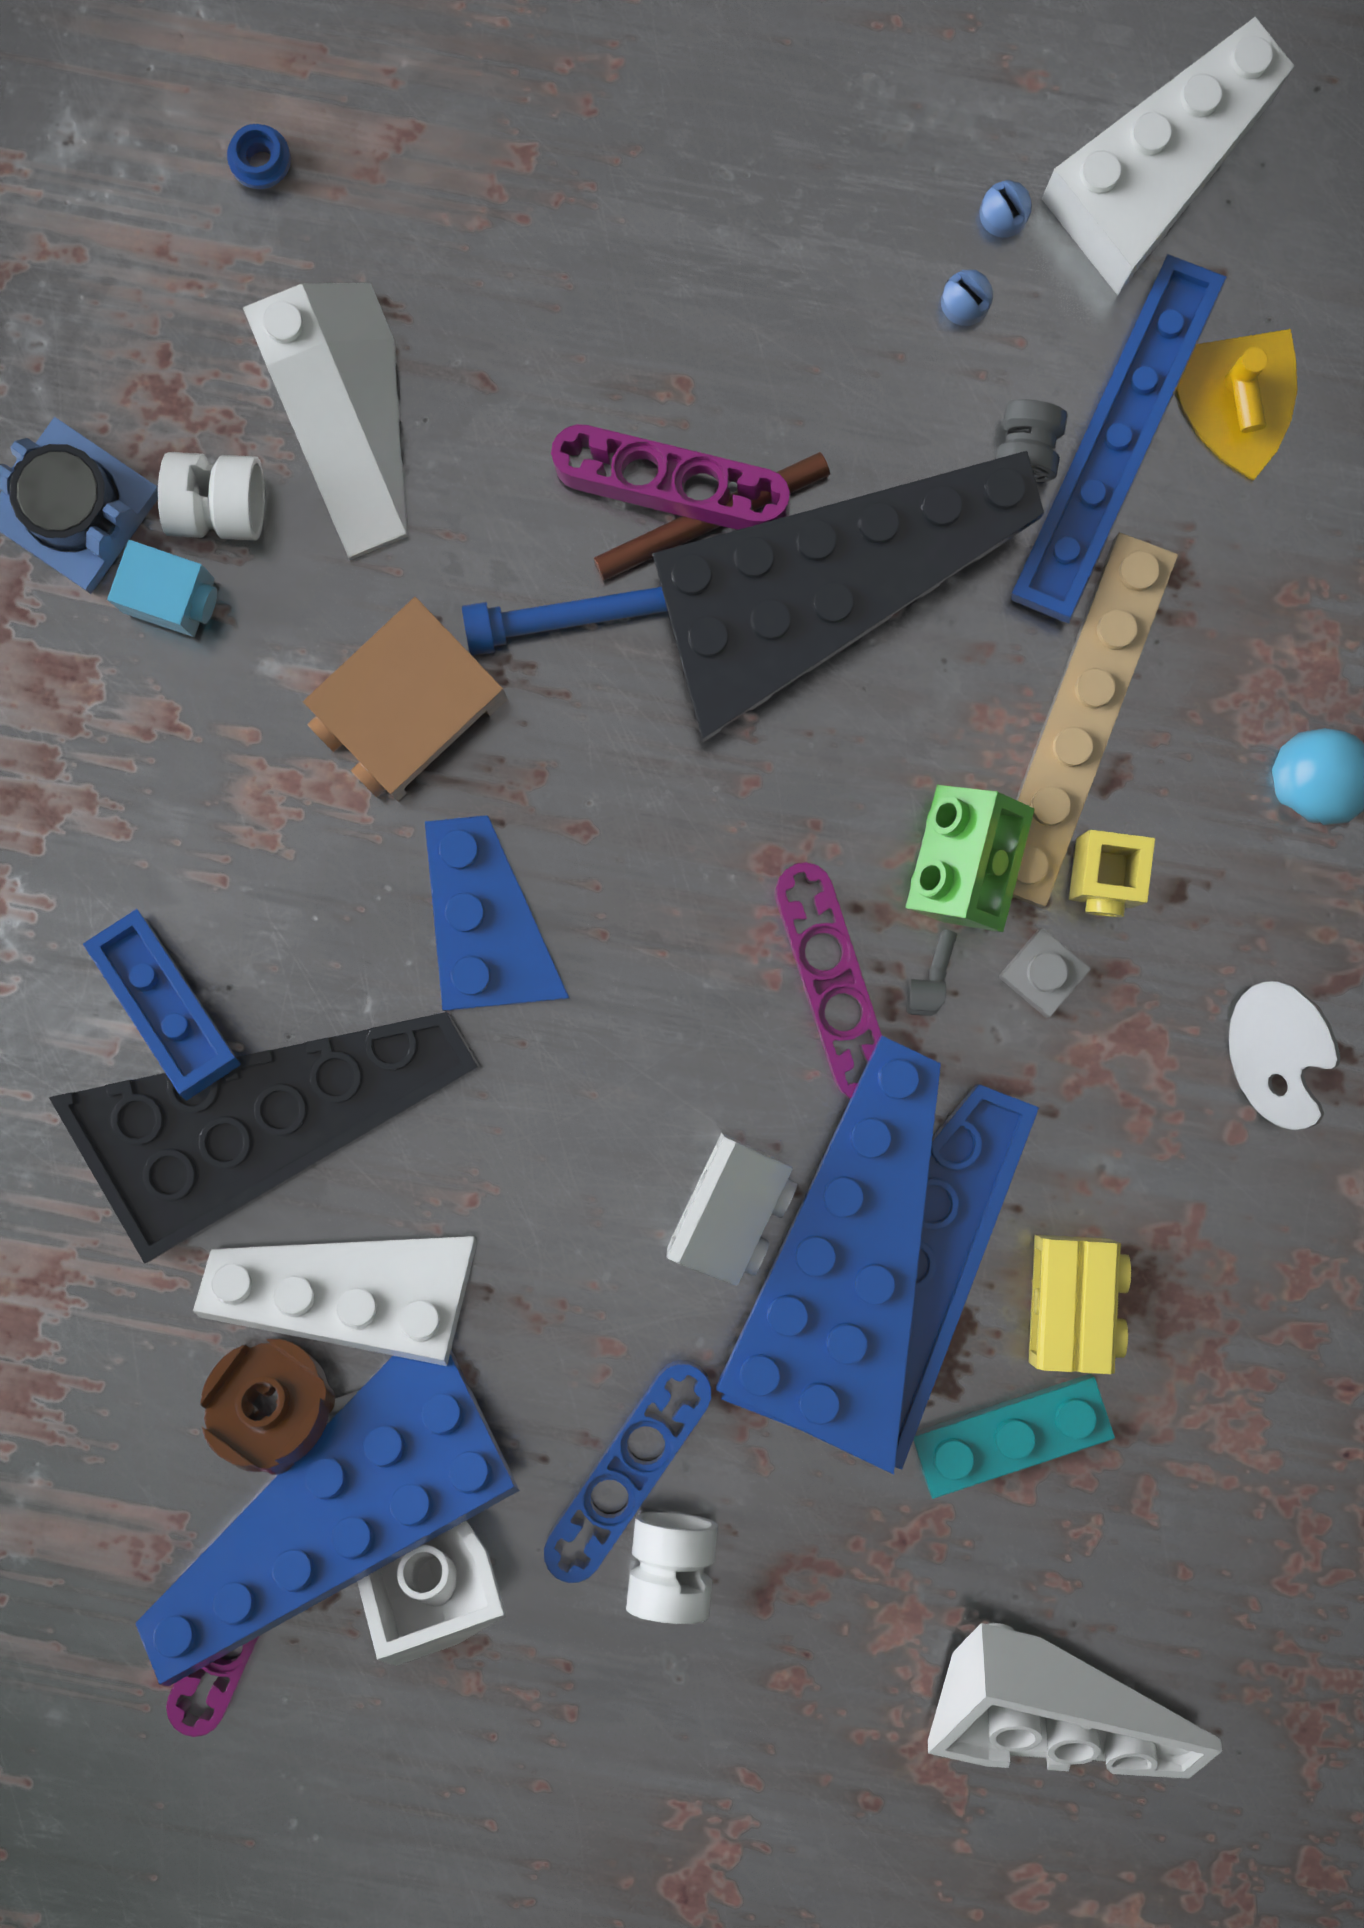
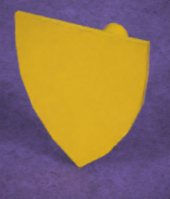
(1241, 397)

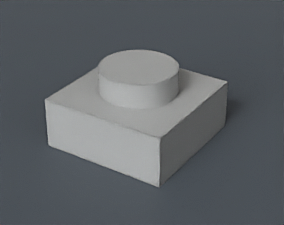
(1044, 972)

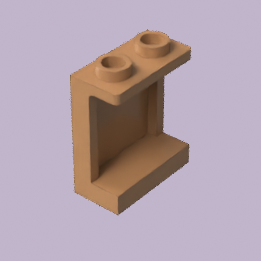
(402, 700)

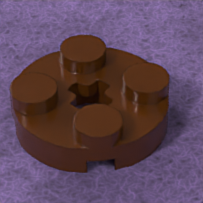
(292, 1428)

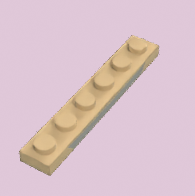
(1088, 706)

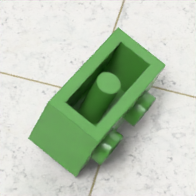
(970, 857)

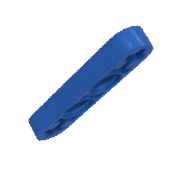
(635, 1475)

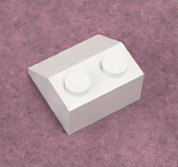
(730, 1211)

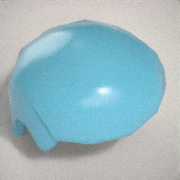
(1321, 775)

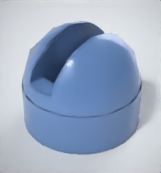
(996, 214)
(959, 304)

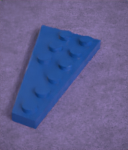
(965, 1190)
(839, 1300)
(377, 1484)

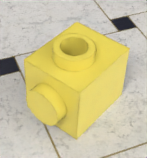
(1111, 872)

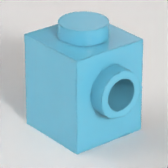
(163, 589)

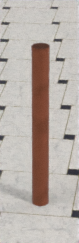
(685, 529)

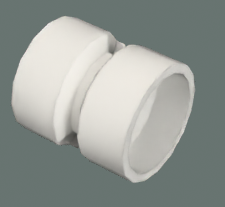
(211, 496)
(671, 1573)

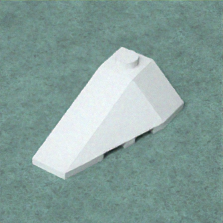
(339, 388)
(430, 1594)
(1034, 1700)

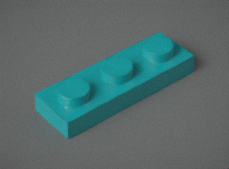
(1012, 1435)

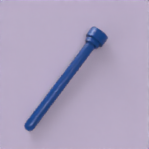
(490, 626)

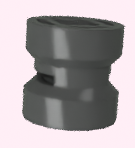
(1034, 428)

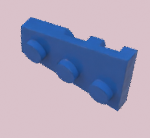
(482, 923)

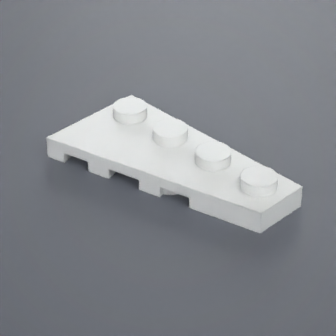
(357, 1295)

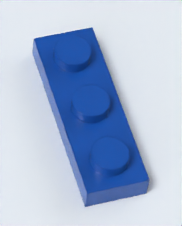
(161, 1004)

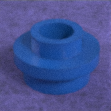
(256, 139)

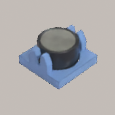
(66, 501)

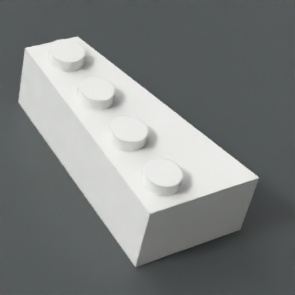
(1156, 159)

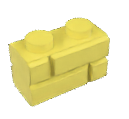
(1077, 1304)

